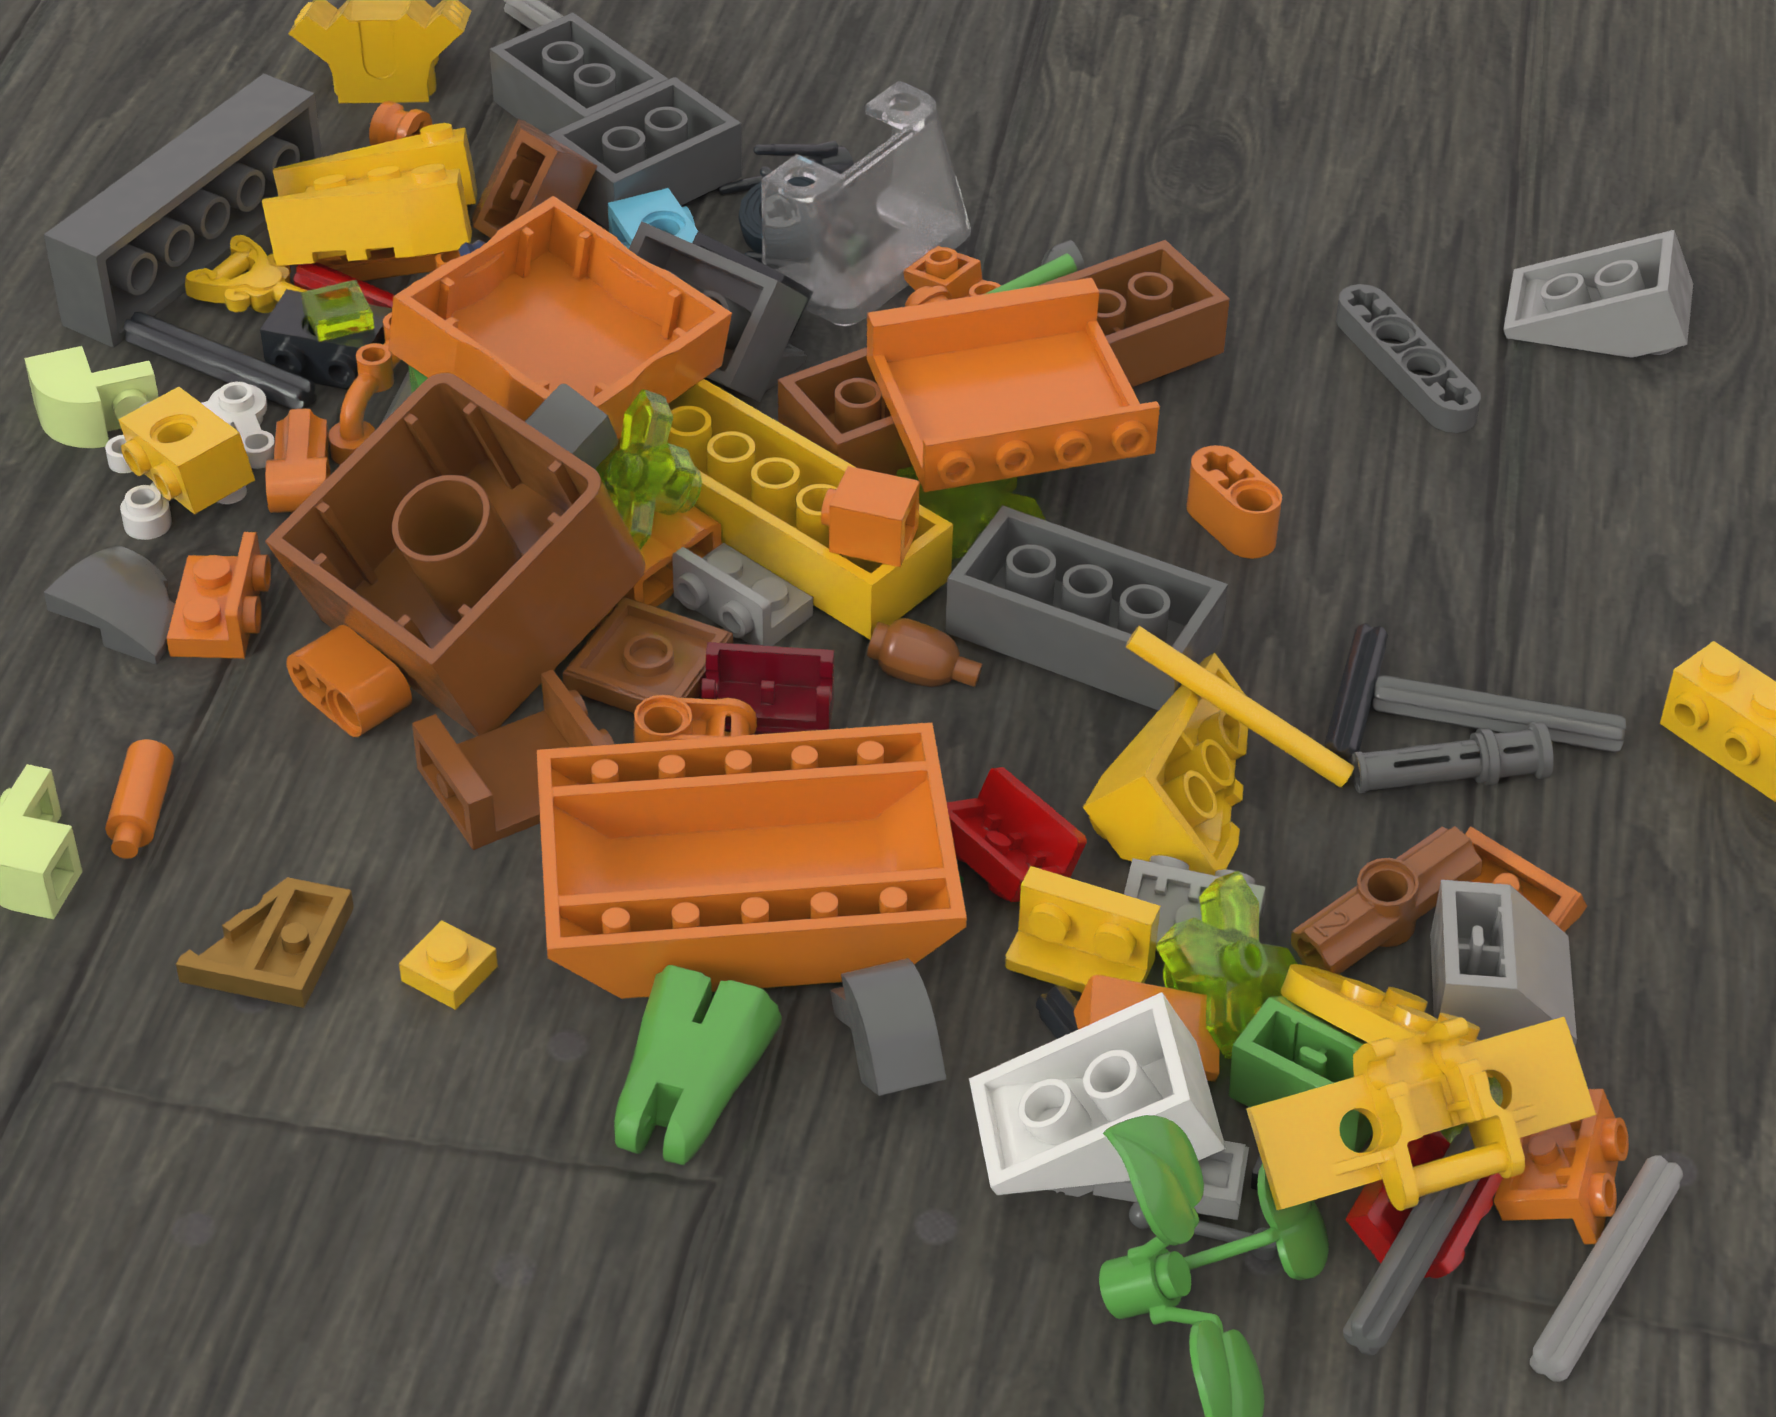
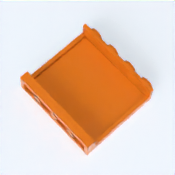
(1006, 385)

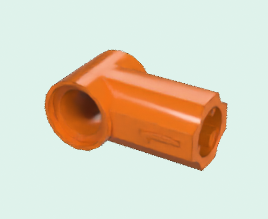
(298, 460)

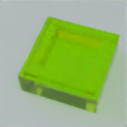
(337, 310)

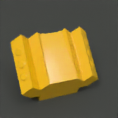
(381, 46)

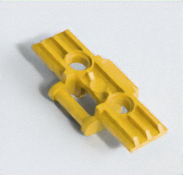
(1419, 1090)

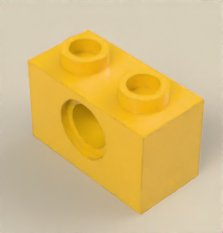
(185, 450)

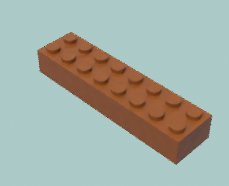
(1150, 308)

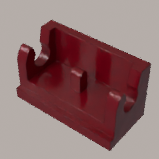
(783, 685)

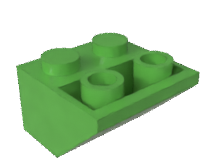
(1291, 1053)

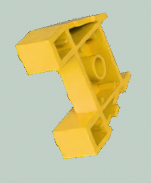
(375, 198)

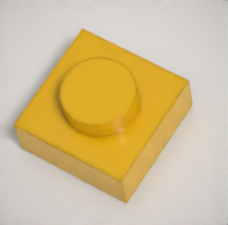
(448, 964)

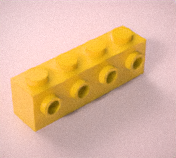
(1726, 714)

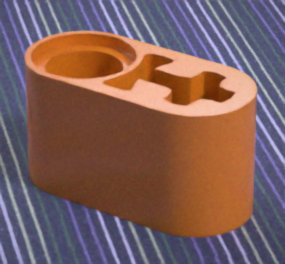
(1234, 501)
(349, 680)

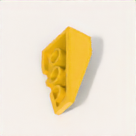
(1176, 784)

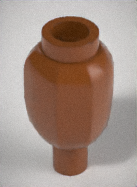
(920, 654)

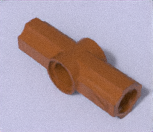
(1385, 902)

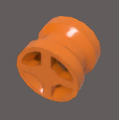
(393, 123)

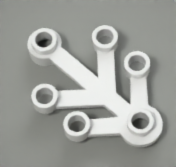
(239, 404)

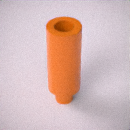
(139, 796)

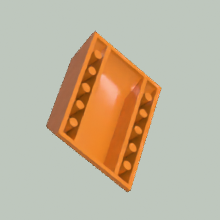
(747, 856)

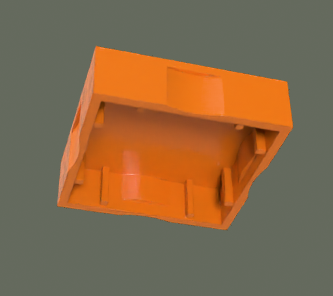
(557, 307)

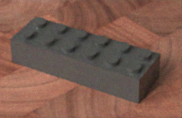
(178, 209)

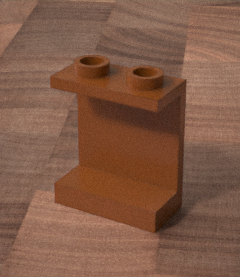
(493, 778)

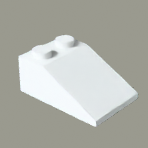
(1049, 1107)

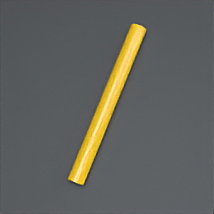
(1239, 706)

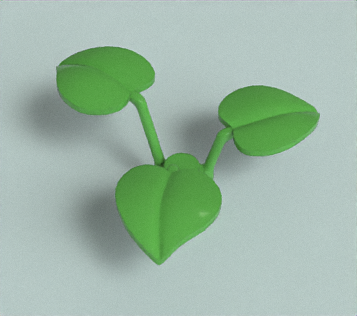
(1154, 1280)

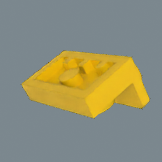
(1080, 932)

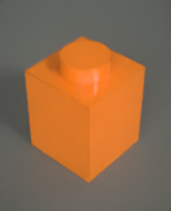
(872, 516)

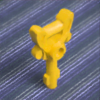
(231, 285)

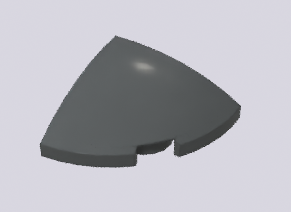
(121, 597)

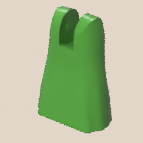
(691, 1059)

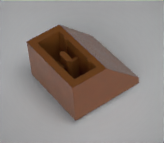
(528, 174)

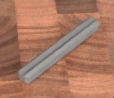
(1606, 1269)

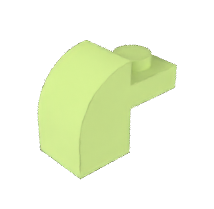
(84, 405)
(35, 851)

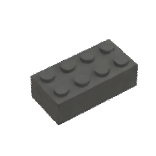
(1077, 601)

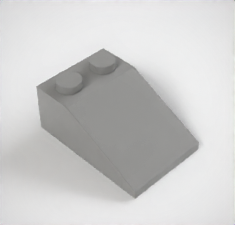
(1606, 299)

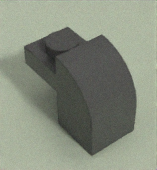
(890, 1026)

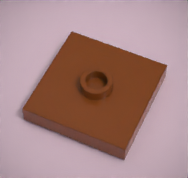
(642, 655)

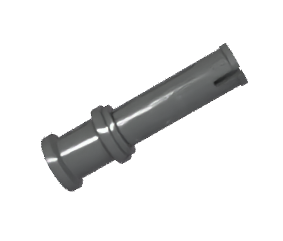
(1487, 756)

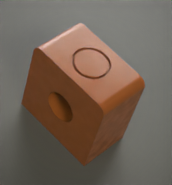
(462, 550)

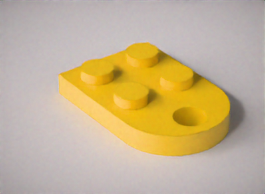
(1363, 1008)

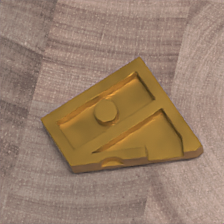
(275, 946)

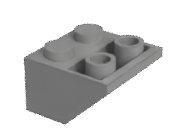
(1498, 960)

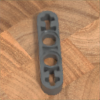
(1444, 399)

